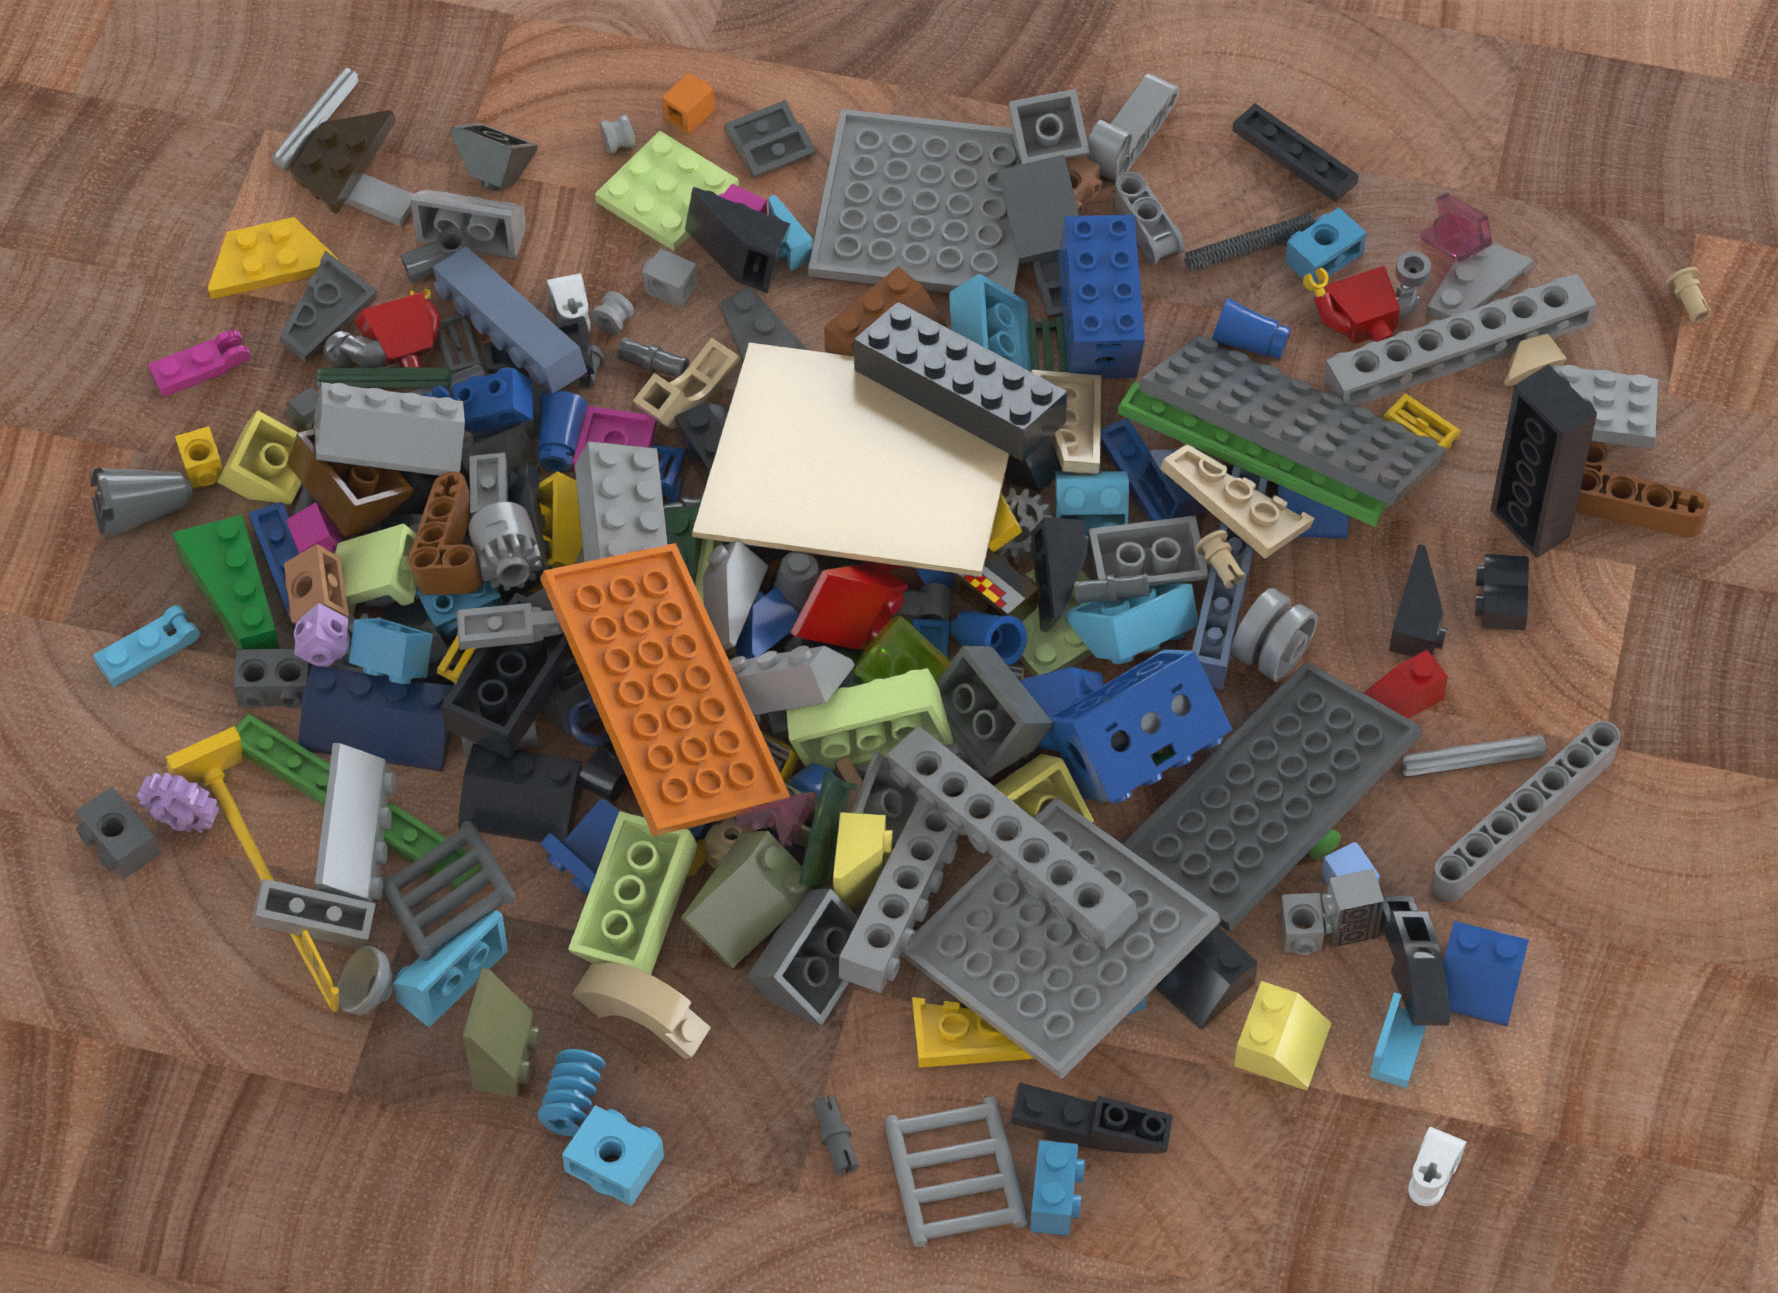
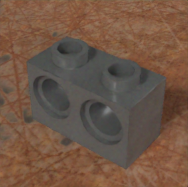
(274, 670)

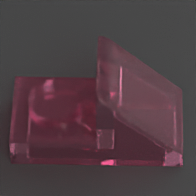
(788, 815)

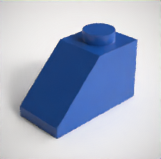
(766, 624)

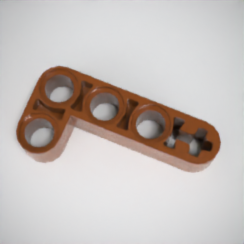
(1677, 509)
(437, 554)

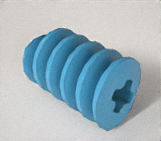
(570, 1090)

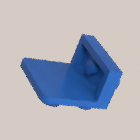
(584, 846)

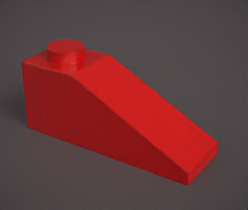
(1411, 685)

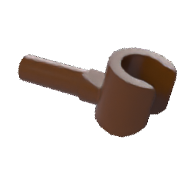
(770, 573)

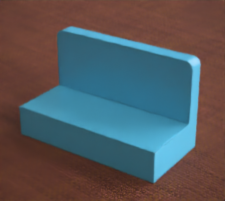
(1397, 1046)

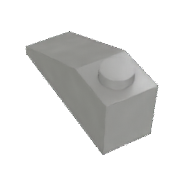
(730, 588)

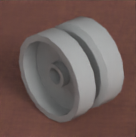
(1274, 634)

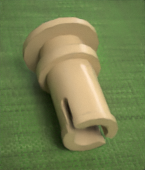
(1688, 290)
(1218, 554)

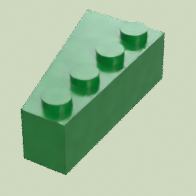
(228, 576)

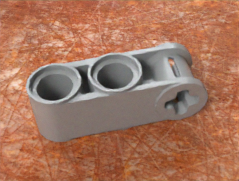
(1154, 228)

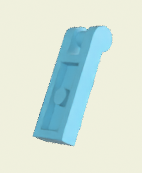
(146, 646)

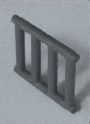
(402, 905)

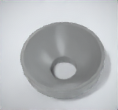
(365, 981)

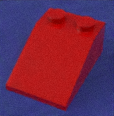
(850, 605)

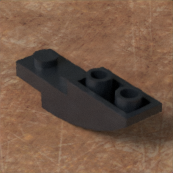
(1417, 962)
(1090, 1124)

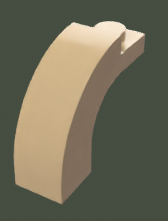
(693, 388)
(636, 995)

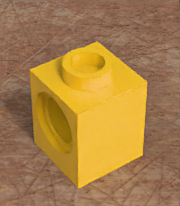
(195, 447)

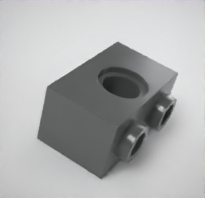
(109, 815)

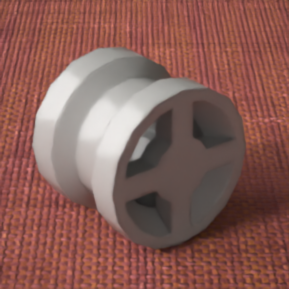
(617, 134)
(612, 313)

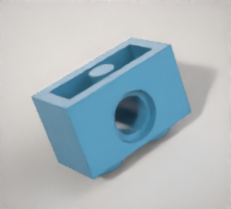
(1326, 244)

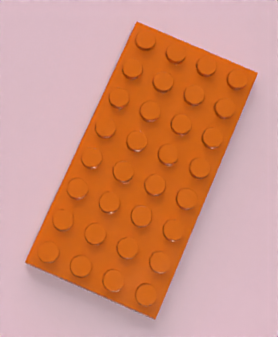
(664, 688)

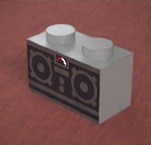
(1352, 908)

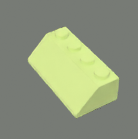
(868, 719)
(633, 894)

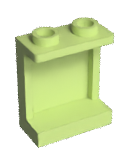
(378, 566)

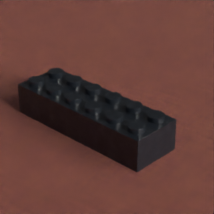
(960, 381)
(1543, 460)

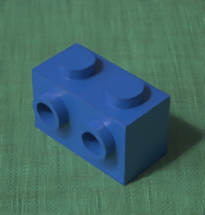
(495, 400)

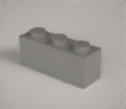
(320, 913)

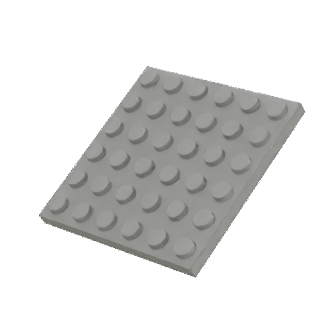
(917, 201)
(1037, 972)

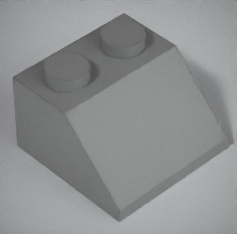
(1048, 126)

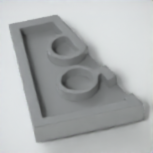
(1476, 280)

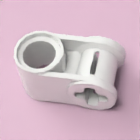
(568, 298)
(1435, 1163)

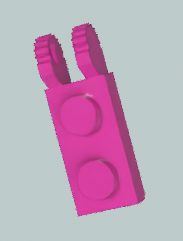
(199, 363)

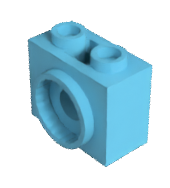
(610, 1134)

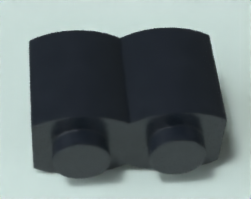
(1503, 591)

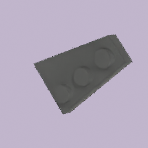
(326, 307)
(754, 322)

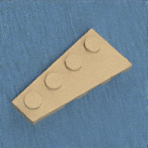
(1079, 438)
(1250, 514)

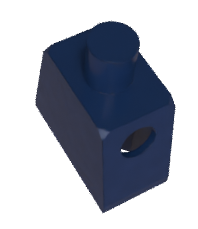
(1169, 495)

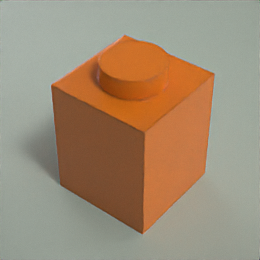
(688, 103)

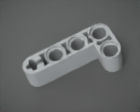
(1121, 142)

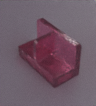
(1458, 229)

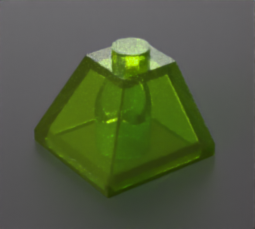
(897, 651)

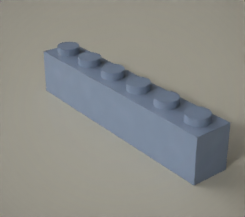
(509, 320)

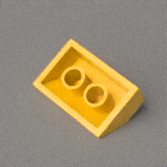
(562, 521)

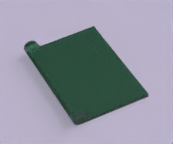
(824, 832)

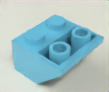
(1095, 498)

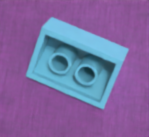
(992, 319)
(1135, 623)
(436, 984)

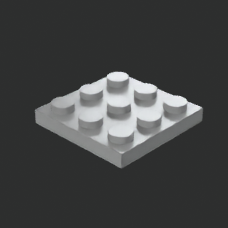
(1622, 402)

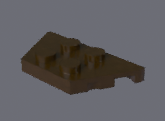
(340, 155)

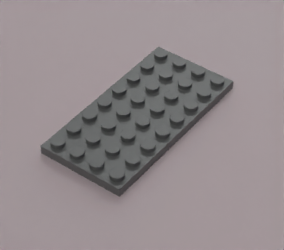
(1294, 419)
(1272, 791)

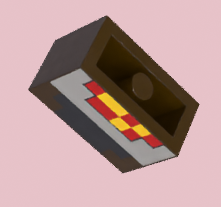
(999, 589)

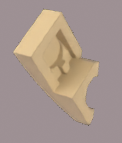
(1532, 356)

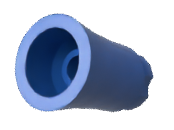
(1250, 331)
(559, 429)
(1002, 633)

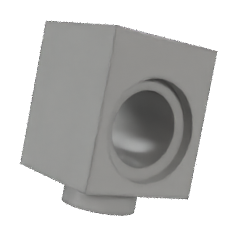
(670, 278)
(1301, 910)

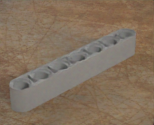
(1520, 824)

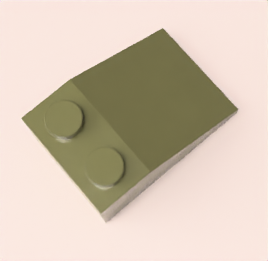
(746, 896)
(499, 1038)

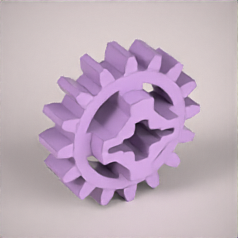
(177, 802)

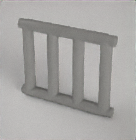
(995, 1145)

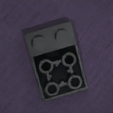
(738, 237)

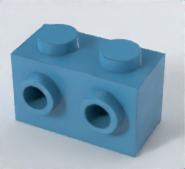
(443, 608)
(390, 649)
(1054, 1188)

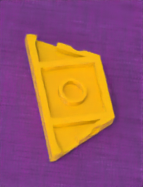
(265, 257)

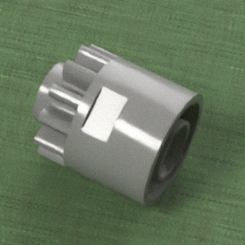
(505, 545)

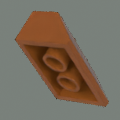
(863, 312)

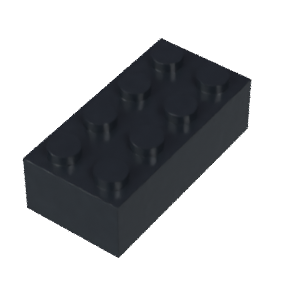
(506, 689)

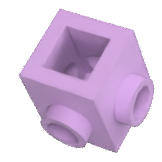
(321, 636)

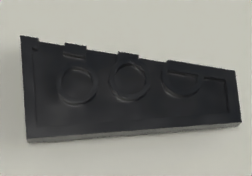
(525, 491)

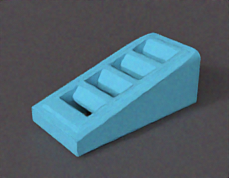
(799, 242)

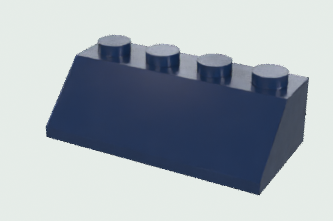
(375, 716)

